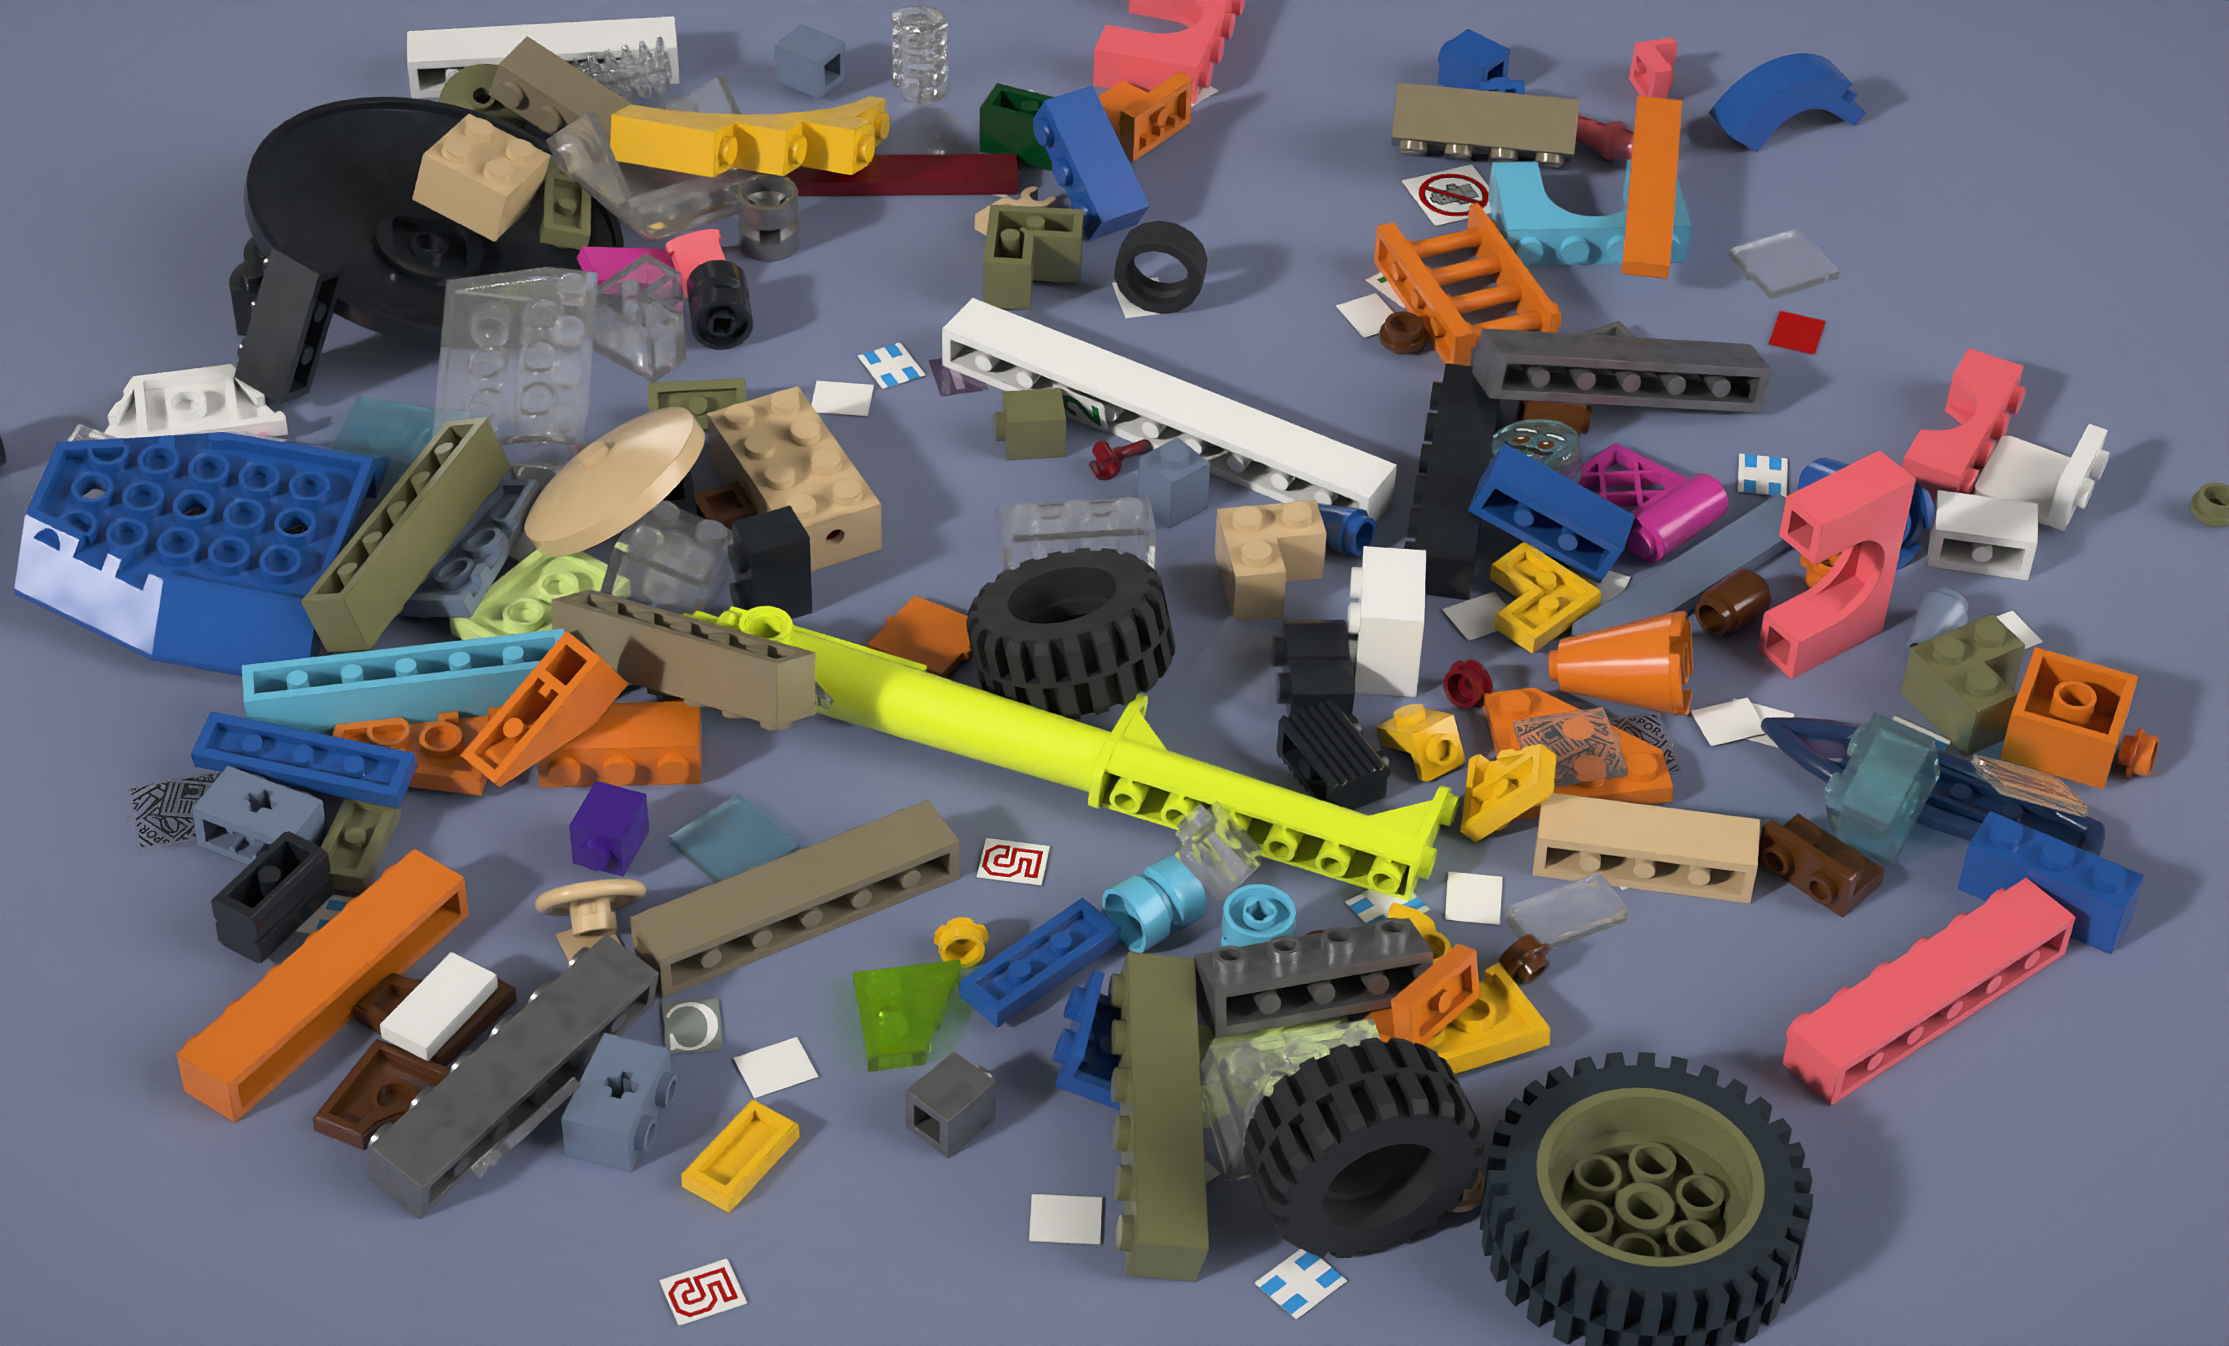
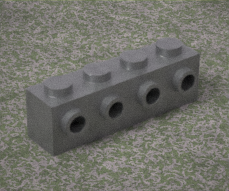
(1308, 976)

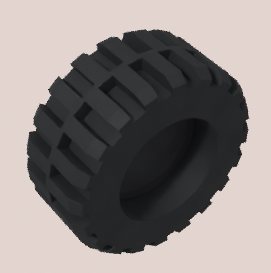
(1072, 632)
(1363, 1147)

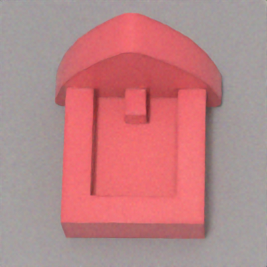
(692, 250)

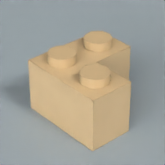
(1264, 549)

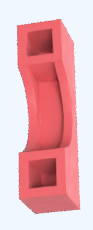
(1980, 399)

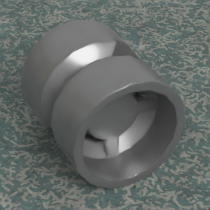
(768, 217)

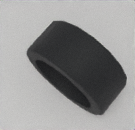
(1155, 295)

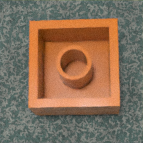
(2068, 718)

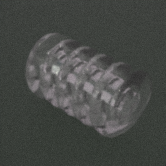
(920, 54)
(632, 72)

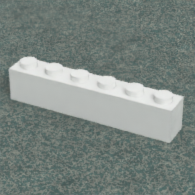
(441, 53)

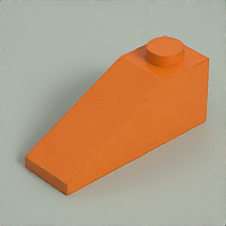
(546, 711)

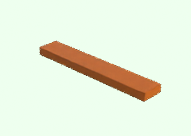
(1652, 188)

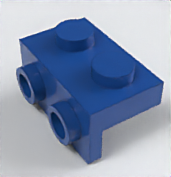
(1084, 1048)

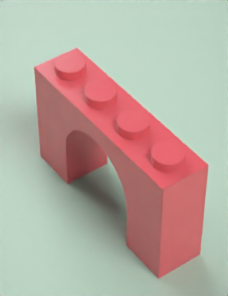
(1153, 57)
(1865, 518)

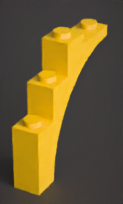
(774, 144)

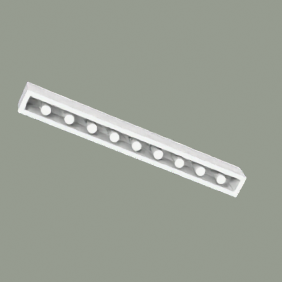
(1157, 407)

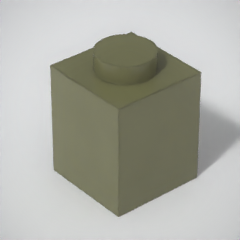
(1031, 424)

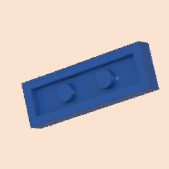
(1039, 962)

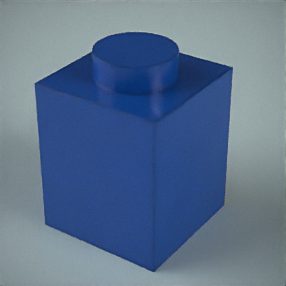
(1471, 60)

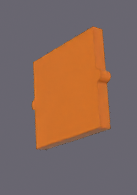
(926, 635)

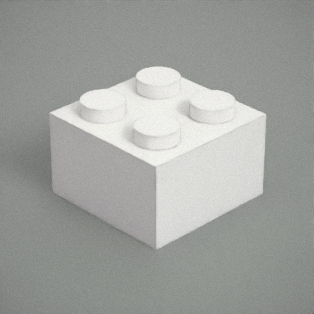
(1387, 620)

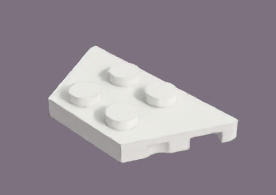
(192, 404)

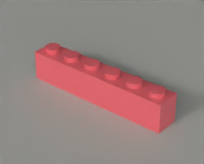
(1926, 990)

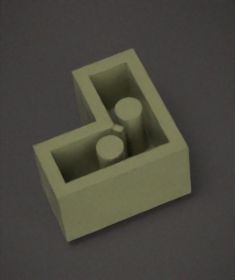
(1029, 246)
(1966, 682)

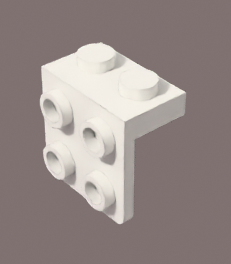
(2045, 477)

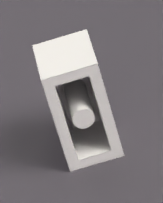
(1983, 535)

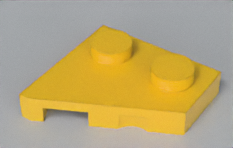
(1505, 788)

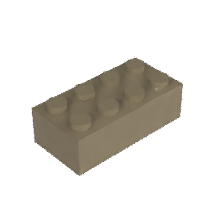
(1484, 123)

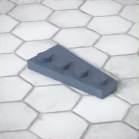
(476, 554)

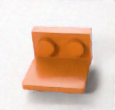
(1148, 118)

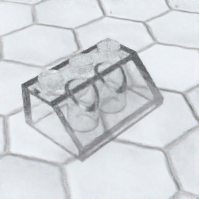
(1049, 527)

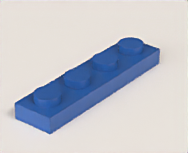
(305, 759)

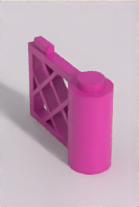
(1664, 516)

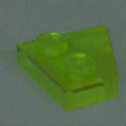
(902, 1011)

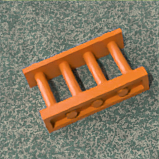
(1422, 292)

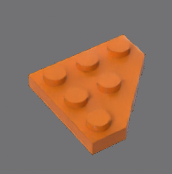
(1647, 771)

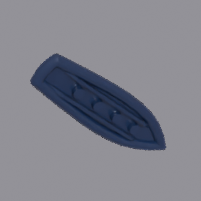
(1958, 798)

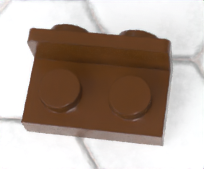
(1818, 864)

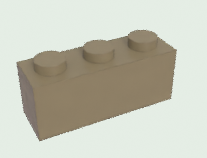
(551, 89)

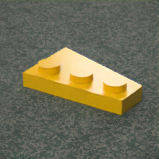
(1493, 1026)

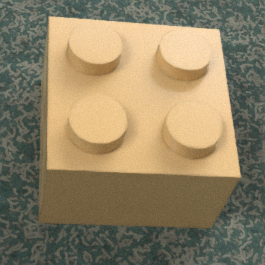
(481, 177)

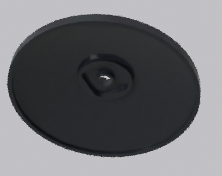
(348, 186)

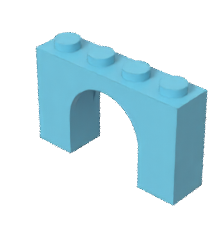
(1552, 236)

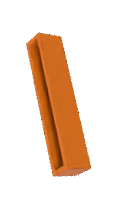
(315, 988)

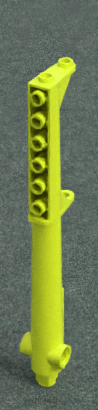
(1118, 768)

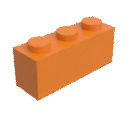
(631, 747)

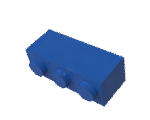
(1090, 162)
(1552, 513)
(2087, 885)

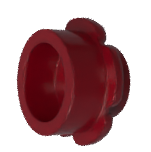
(1467, 684)

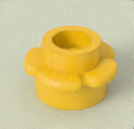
(961, 941)

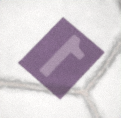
(953, 382)

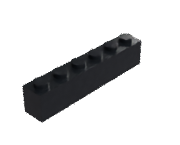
(1454, 465)

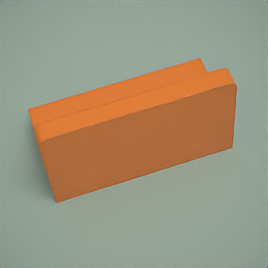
(1431, 999)

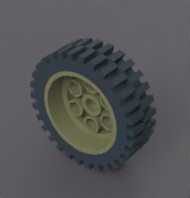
(1645, 1205)

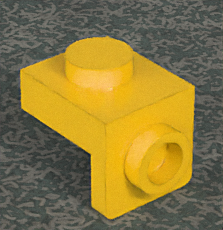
(1428, 736)

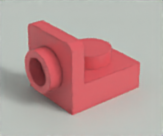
(1653, 67)

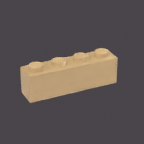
(1648, 847)

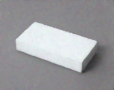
(439, 1006)

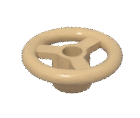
(591, 904)

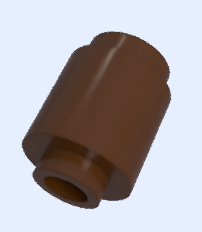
(1733, 603)

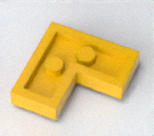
(1546, 595)

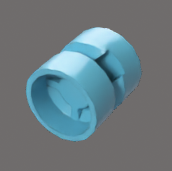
(1155, 903)
(1257, 915)

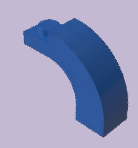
(1778, 91)

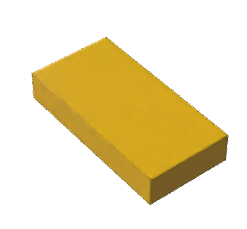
(740, 1155)

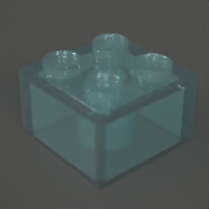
(1881, 787)

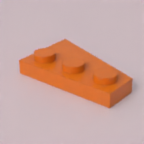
(435, 746)

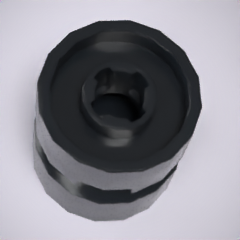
(719, 304)

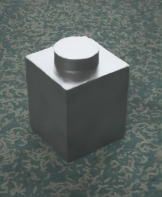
(951, 1104)

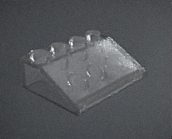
(522, 358)

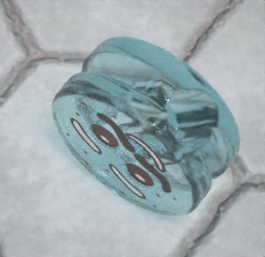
(1546, 442)

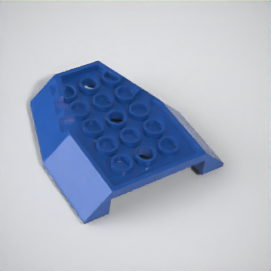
(200, 586)

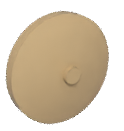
(614, 481)

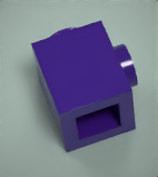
(609, 828)

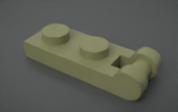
(564, 210)

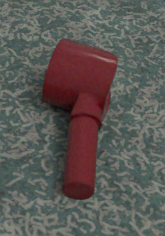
(1109, 459)

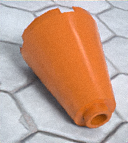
(1630, 664)

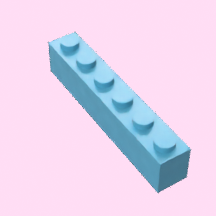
(393, 682)

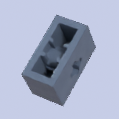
(247, 813)
(618, 1103)

